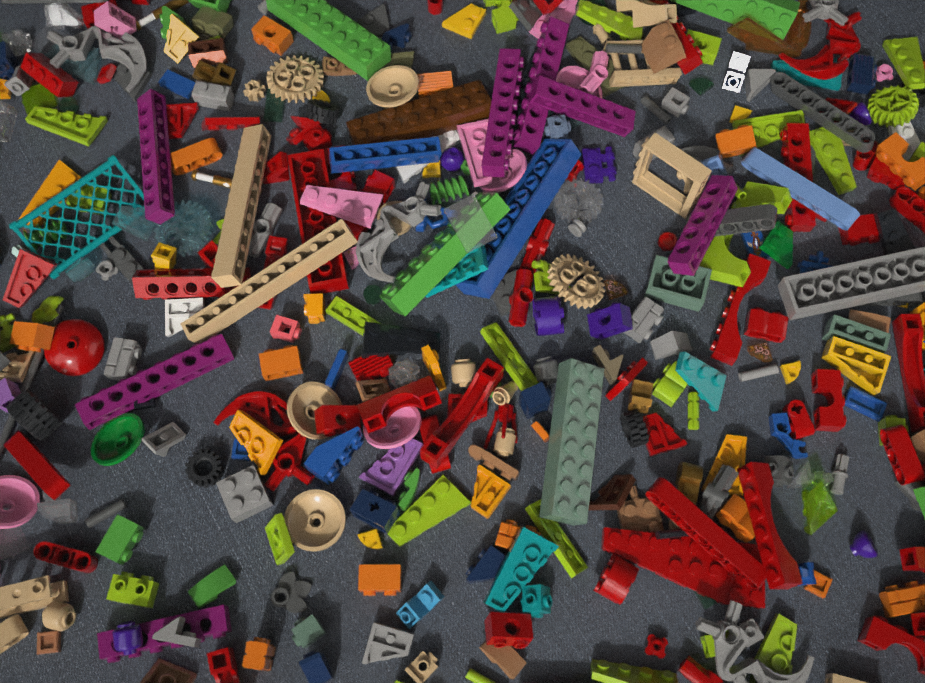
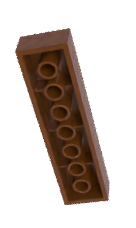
(423, 116)

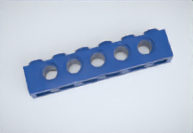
(384, 155)

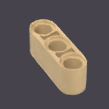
(11, 632)

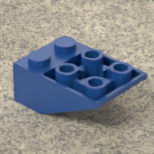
(334, 454)

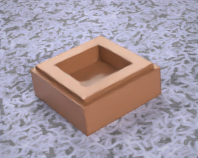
(48, 642)

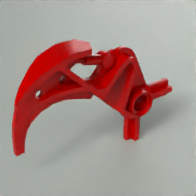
(842, 42)
(291, 450)

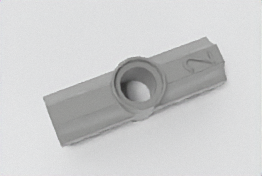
(266, 221)

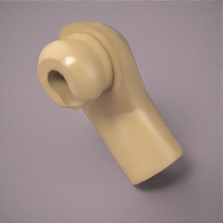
(688, 182)

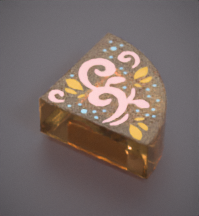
(614, 289)
(760, 352)

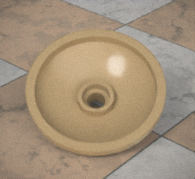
(392, 86)
(307, 399)
(305, 510)

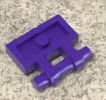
(592, 163)

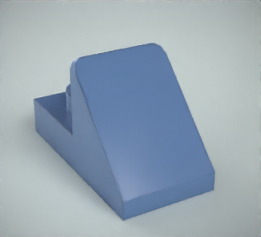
(716, 165)

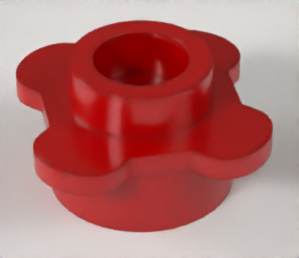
(661, 642)

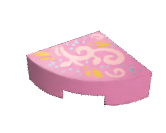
(351, 257)

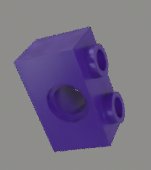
(619, 322)

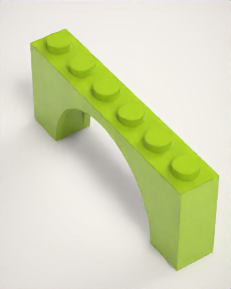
(724, 265)

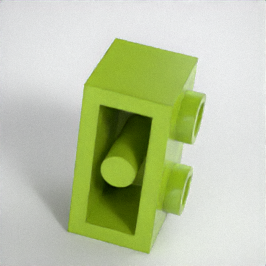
(133, 590)

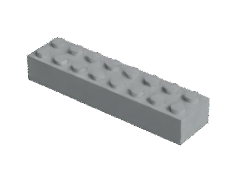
(853, 284)

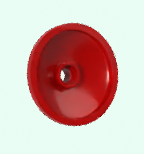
(83, 356)

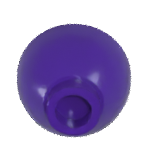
(861, 114)
(452, 159)
(863, 545)

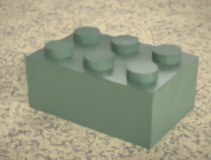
(677, 289)

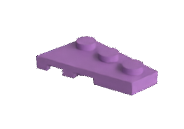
(392, 468)

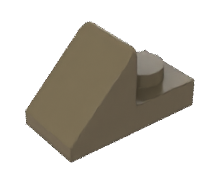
(611, 368)

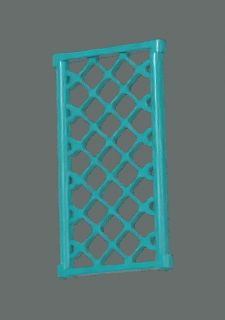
(16, 225)

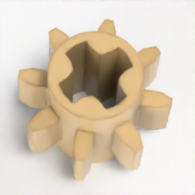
(254, 90)

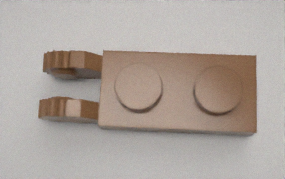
(493, 462)

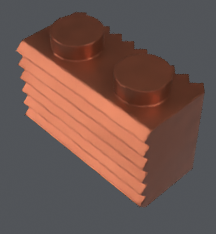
(208, 51)

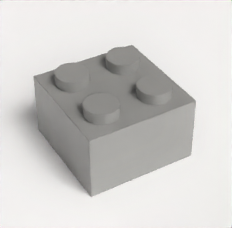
(244, 494)

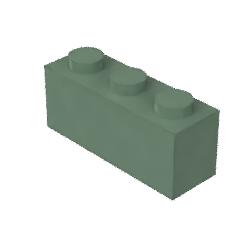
(856, 333)

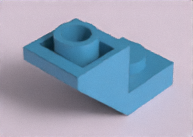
(420, 605)

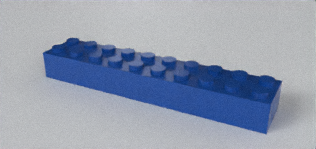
(527, 204)

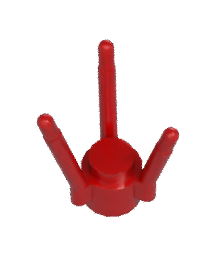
(505, 415)

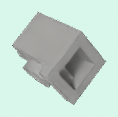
(675, 102)

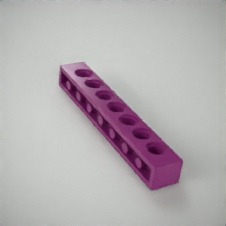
(551, 41)
(502, 113)
(155, 157)
(167, 382)

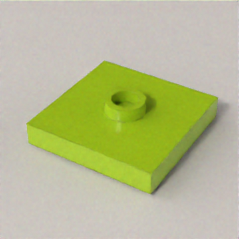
(279, 539)

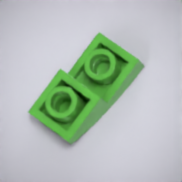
(411, 483)
(210, 586)

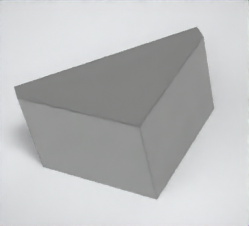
(756, 81)
(670, 344)

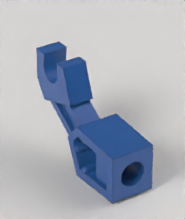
(790, 444)

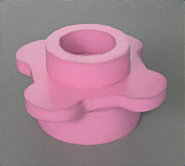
(884, 72)

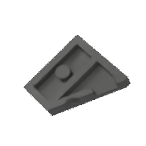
(526, 12)

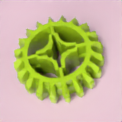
(893, 106)

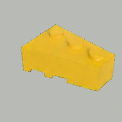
(858, 363)

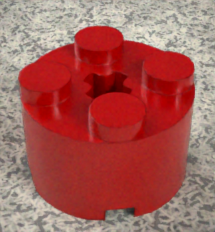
(616, 579)

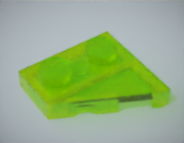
(817, 506)

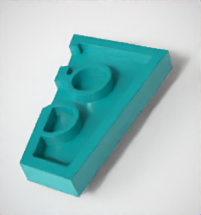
(704, 378)

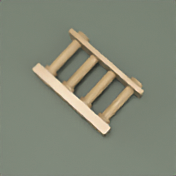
(639, 77)
(31, 595)

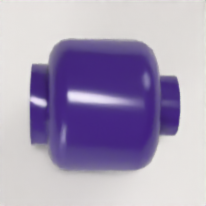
(127, 637)

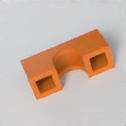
(891, 153)

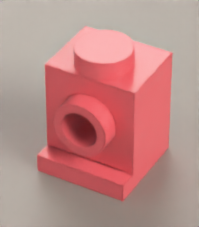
(281, 325)

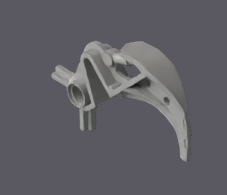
(825, 10)
(79, 45)
(372, 246)
(729, 649)

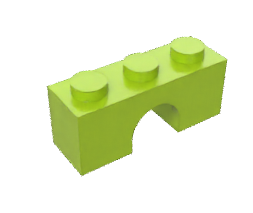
(502, 17)

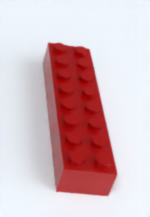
(311, 169)

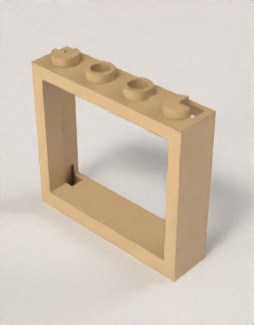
(681, 162)

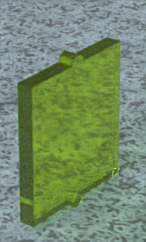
(38, 96)

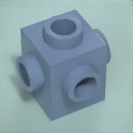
(557, 127)

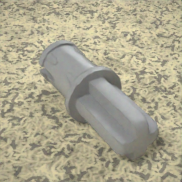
(840, 474)

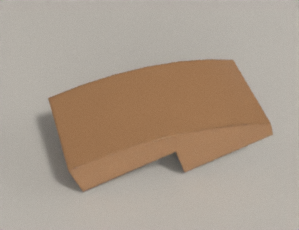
(334, 67)
(870, 319)
(505, 658)

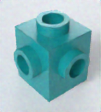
(536, 600)

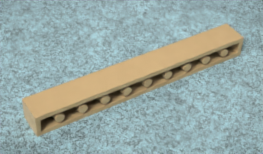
(241, 207)
(269, 282)

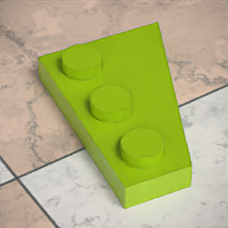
(778, 645)

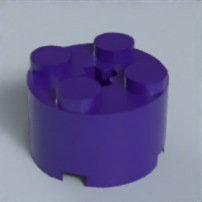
(548, 315)

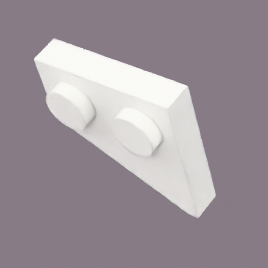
(178, 311)

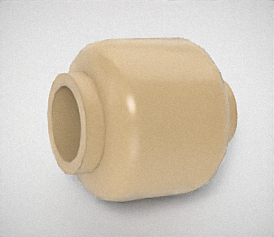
(463, 372)
(58, 616)

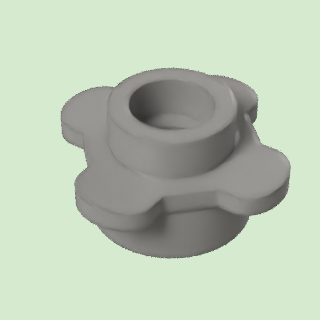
(101, 268)

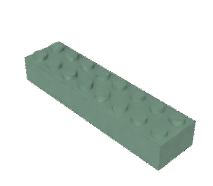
(572, 443)

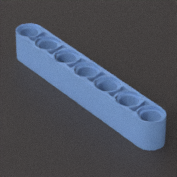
(801, 189)

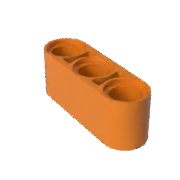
(195, 156)

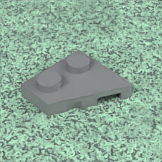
(387, 643)

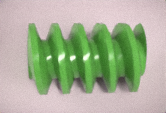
(448, 189)
(39, 235)

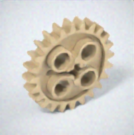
(295, 79)
(566, 271)

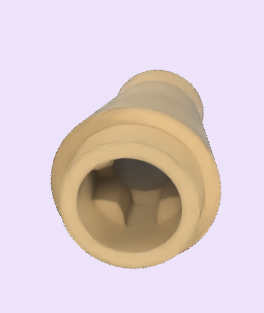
(504, 393)

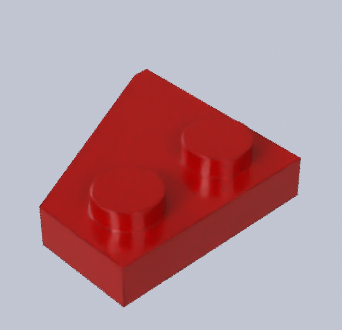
(179, 118)

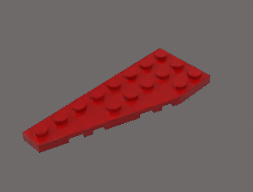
(684, 564)

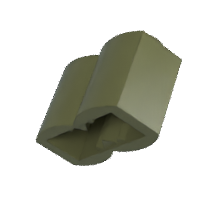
(212, 22)

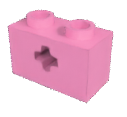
(114, 20)

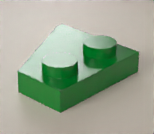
(779, 245)

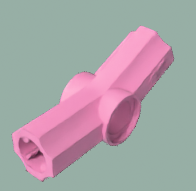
(597, 73)

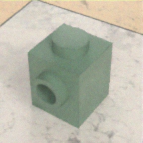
(307, 631)

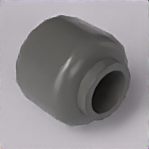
(546, 370)

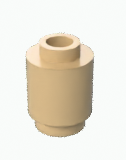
(505, 446)

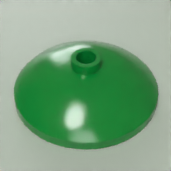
(117, 439)

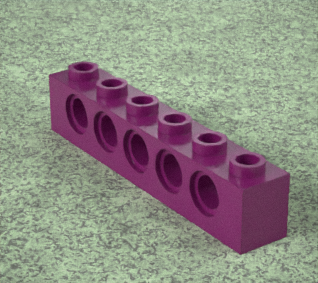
(582, 106)
(702, 225)
(220, 626)

